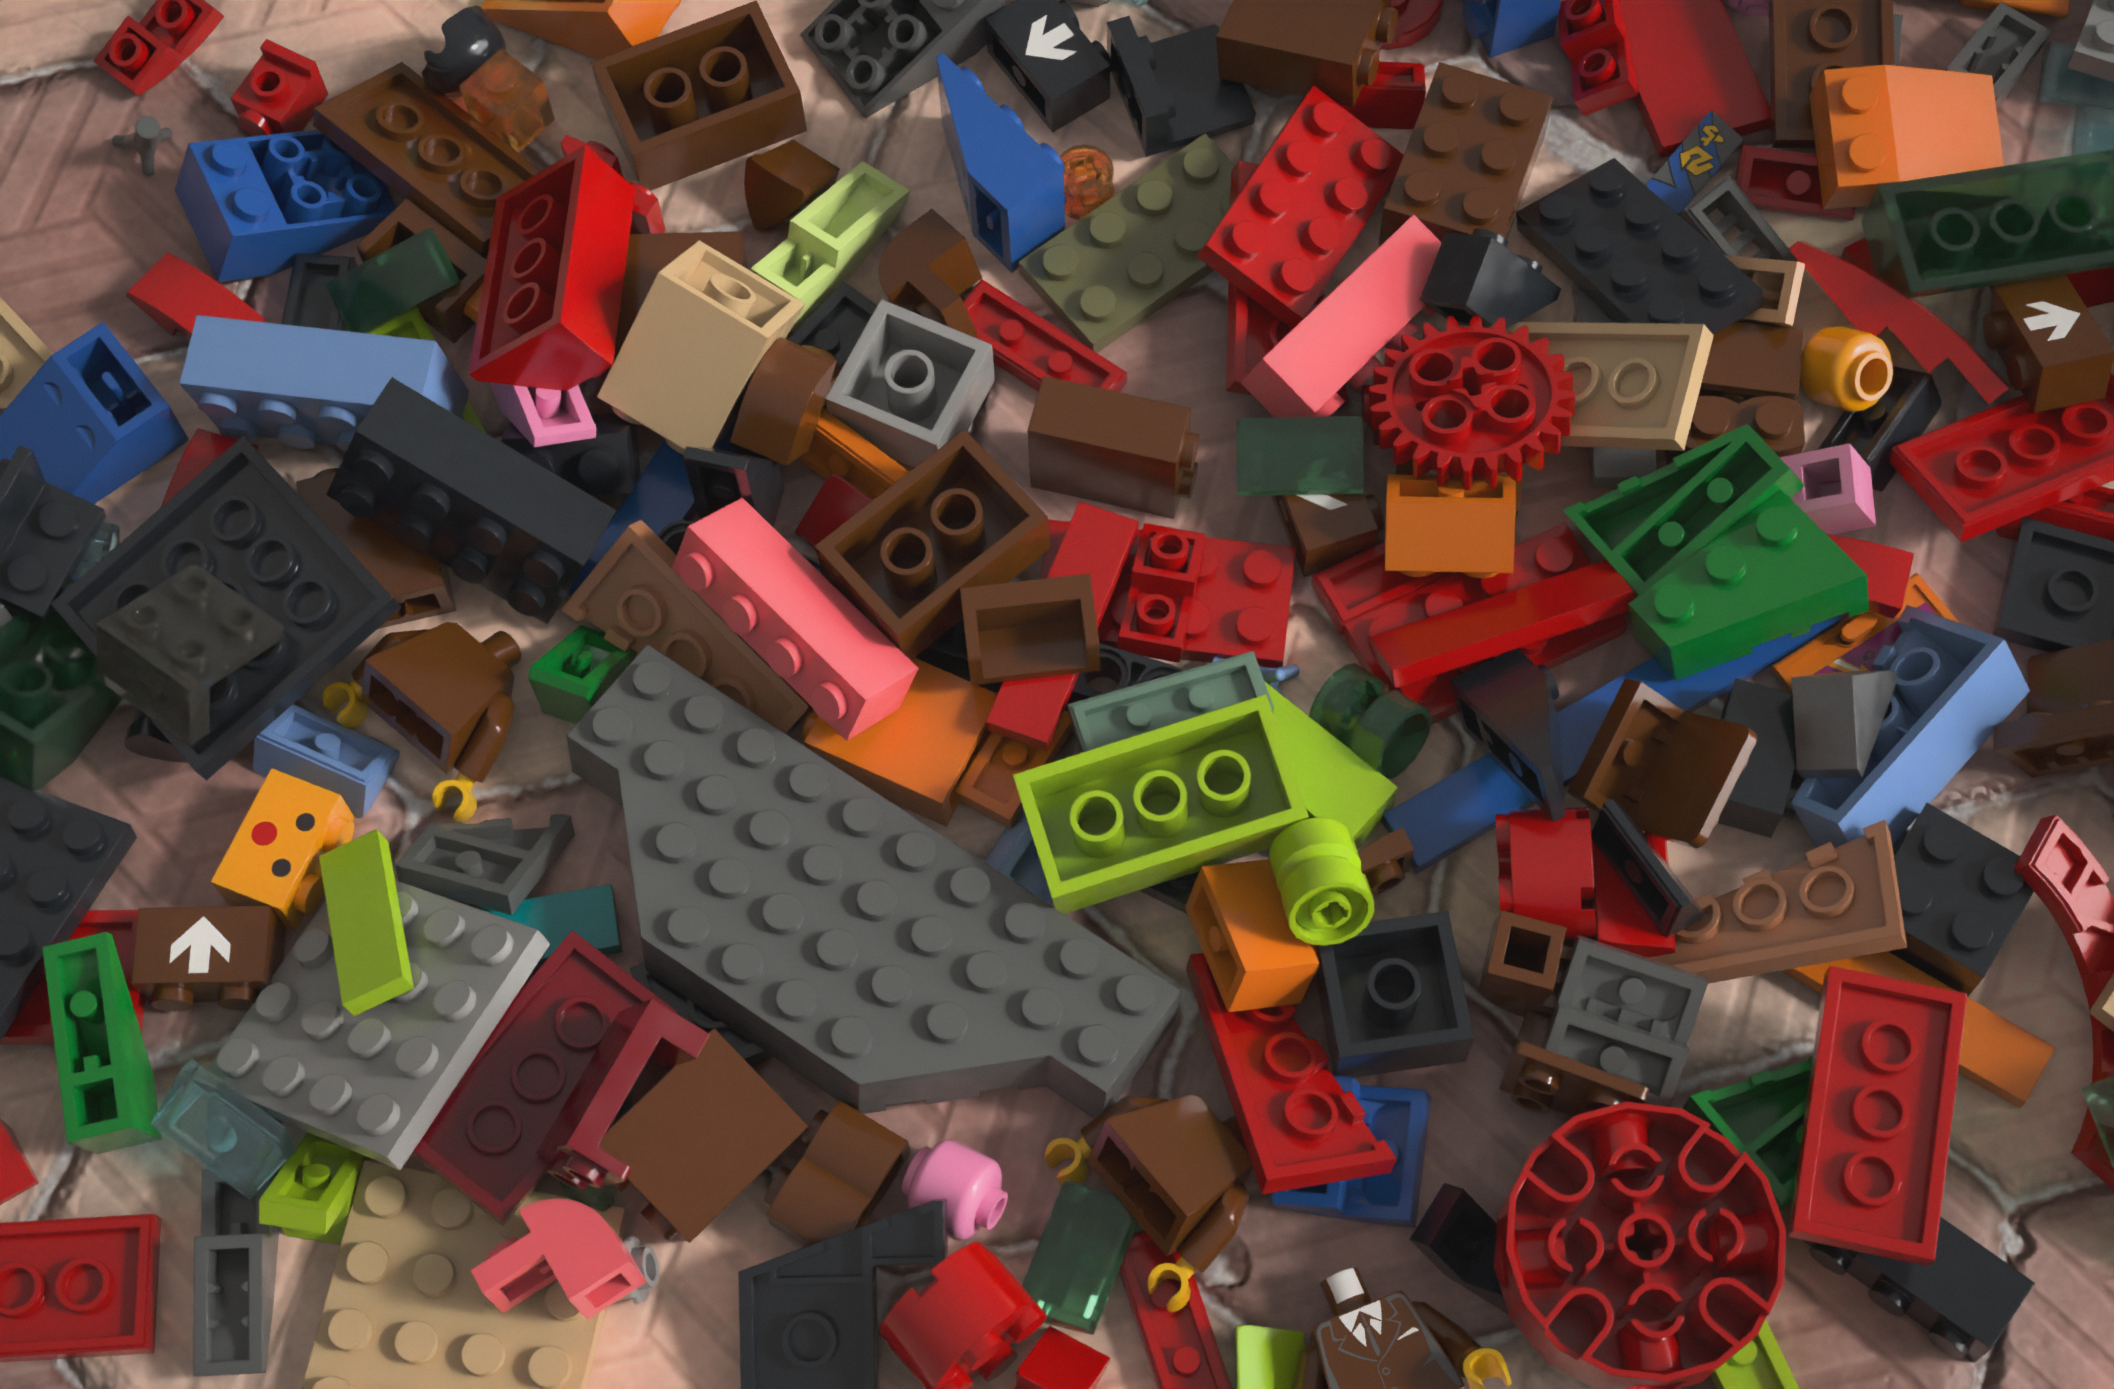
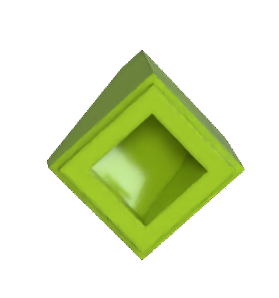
(1266, 1357)

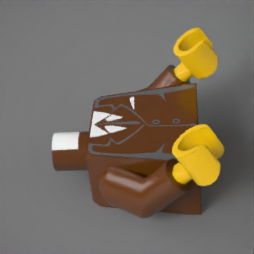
(441, 696)
(1172, 1171)
(1390, 1344)

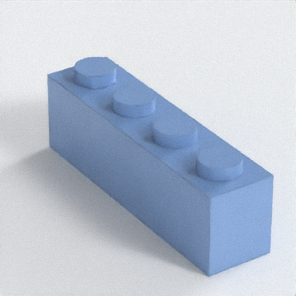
(1942, 710)

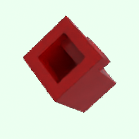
(279, 92)

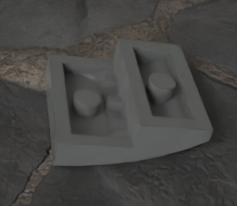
(1626, 1016)

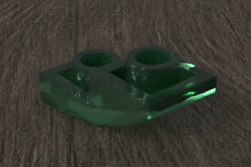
(393, 282)

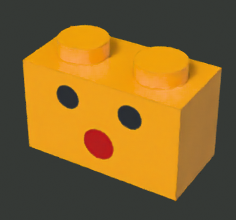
(280, 845)

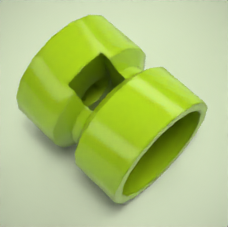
(1321, 881)

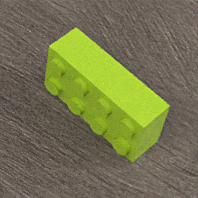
(1160, 804)

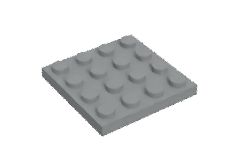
(388, 1071)

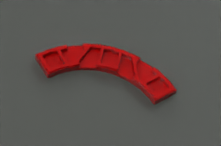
(2076, 895)

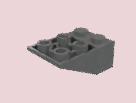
(891, 46)

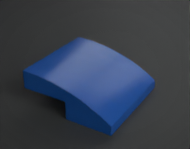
(1384, 1199)

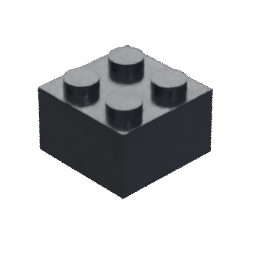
(1956, 898)
(1394, 997)

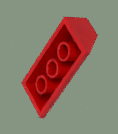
(554, 276)

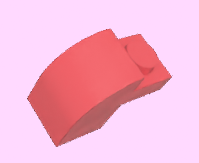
(563, 1244)

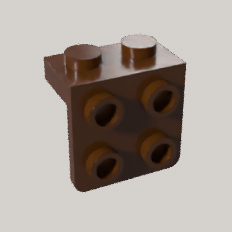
(1663, 765)

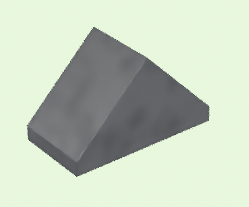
(1839, 720)

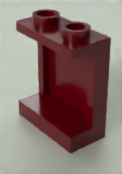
(635, 1036)

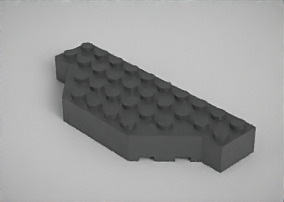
(845, 922)

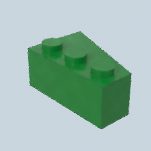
(1746, 587)

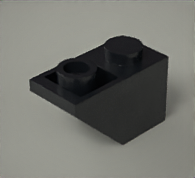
(1485, 280)

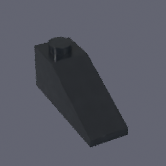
(726, 476)
(1513, 718)

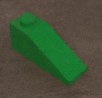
(98, 1047)

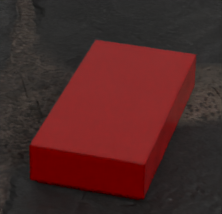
(1364, 585)

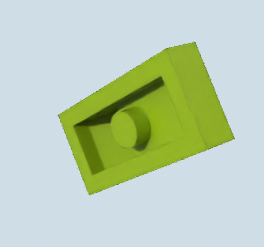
(313, 1191)

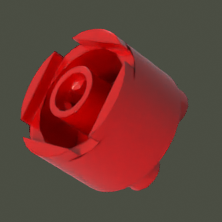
(1548, 868)
(962, 1321)

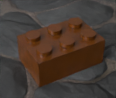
(700, 96)
(1468, 155)
(927, 536)

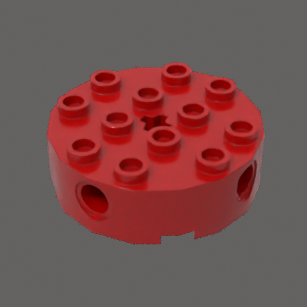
(1681, 1196)

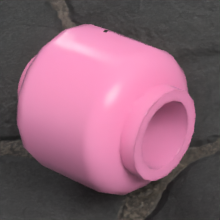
(962, 1177)

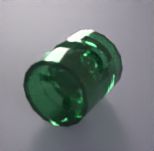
(1372, 721)

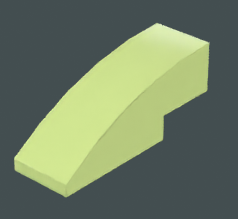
(833, 237)

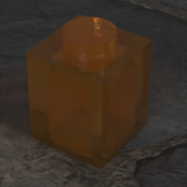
(508, 100)

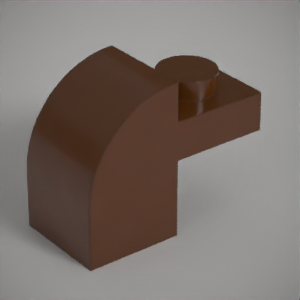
(928, 270)
(785, 401)
(1524, 964)

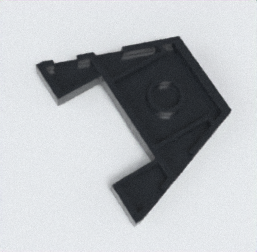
(814, 1310)

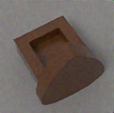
(783, 181)

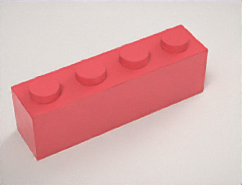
(1348, 329)
(794, 618)

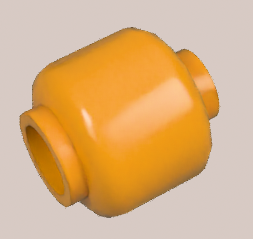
(1845, 368)

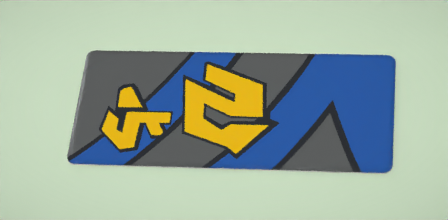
(1694, 162)

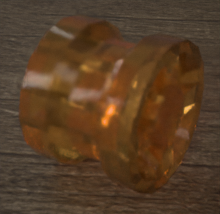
(1095, 189)

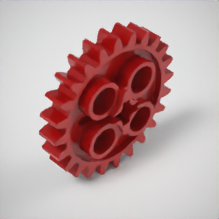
(1471, 402)

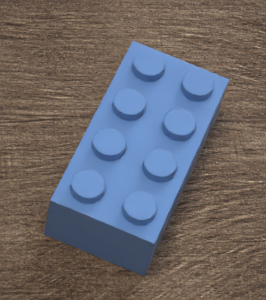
(306, 380)

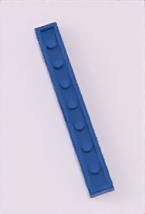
(1467, 800)

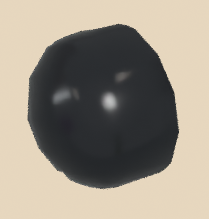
(469, 43)

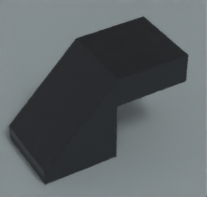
(1461, 1242)

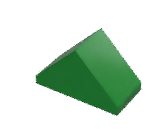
(577, 673)

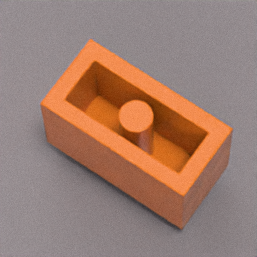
(1449, 526)
(1248, 937)

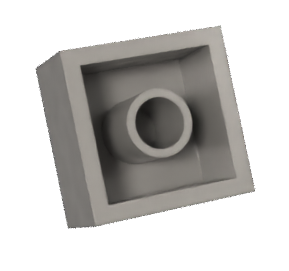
(911, 383)

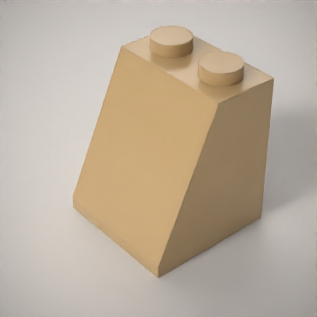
(697, 348)

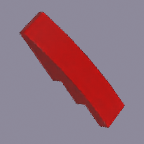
(1876, 306)

